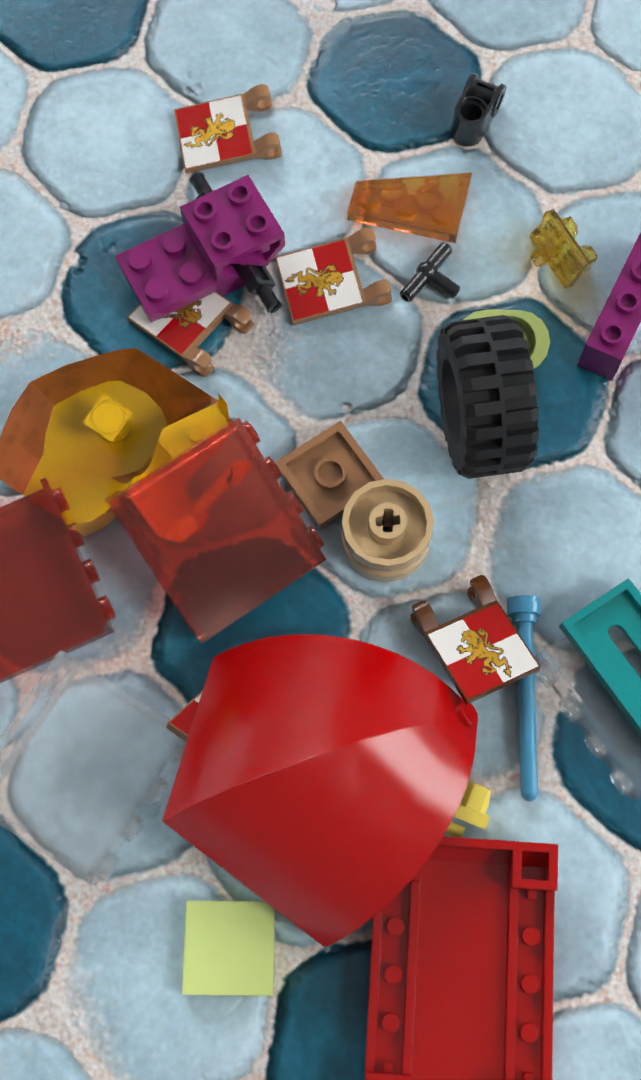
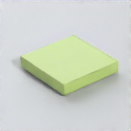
(229, 948)

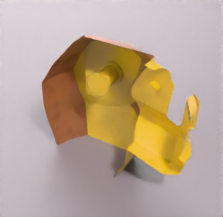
(102, 430)

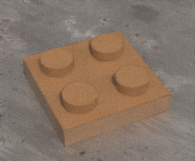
(327, 473)

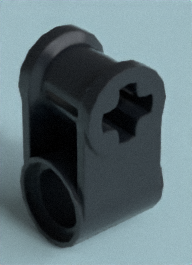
(476, 110)

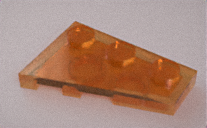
(413, 205)

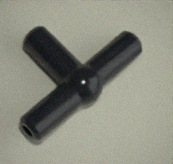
(427, 273)

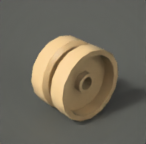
(389, 507)

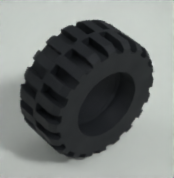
(487, 396)

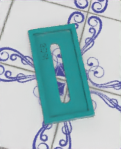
(589, 636)

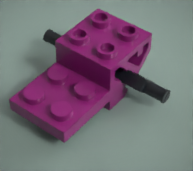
(219, 248)

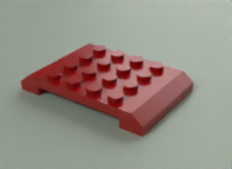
(466, 966)

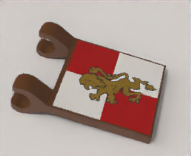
(478, 648)

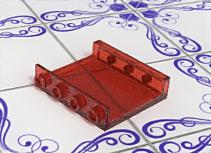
(218, 529)
(45, 585)

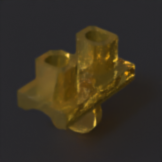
(559, 249)

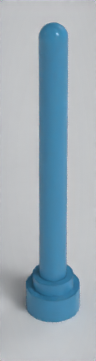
(524, 614)

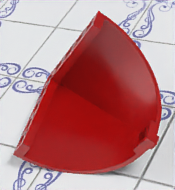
(322, 775)

